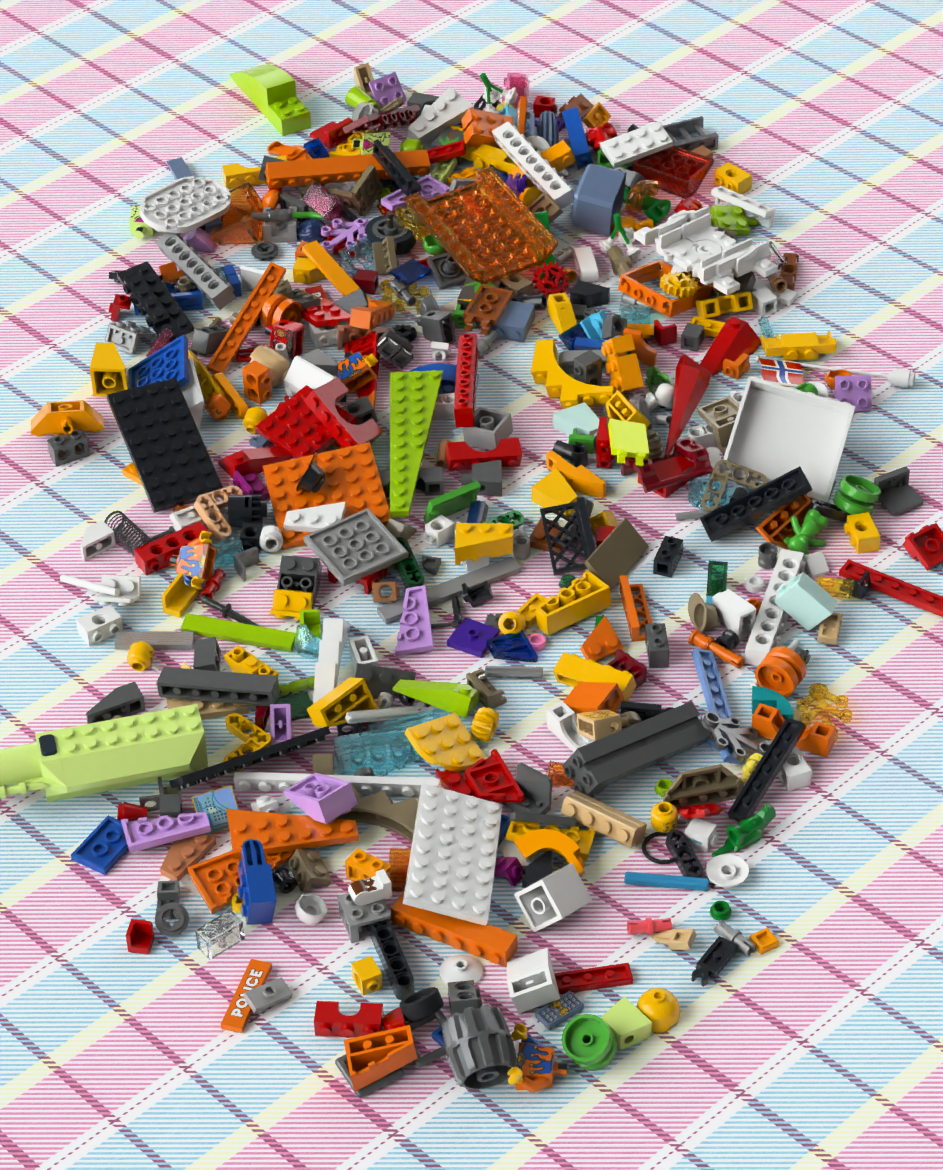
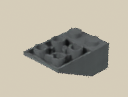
(300, 574)

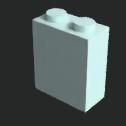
(805, 601)

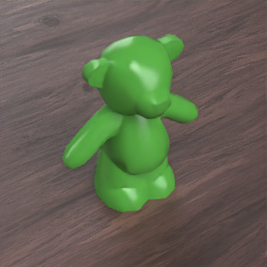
(811, 526)

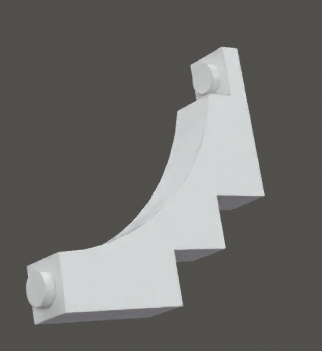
(330, 656)

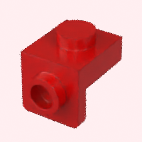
(120, 301)

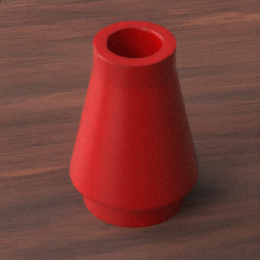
(131, 811)

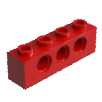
(157, 553)

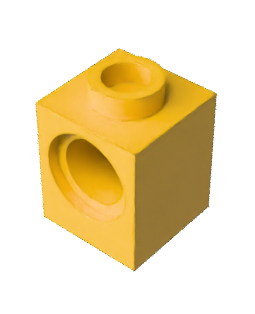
(367, 975)

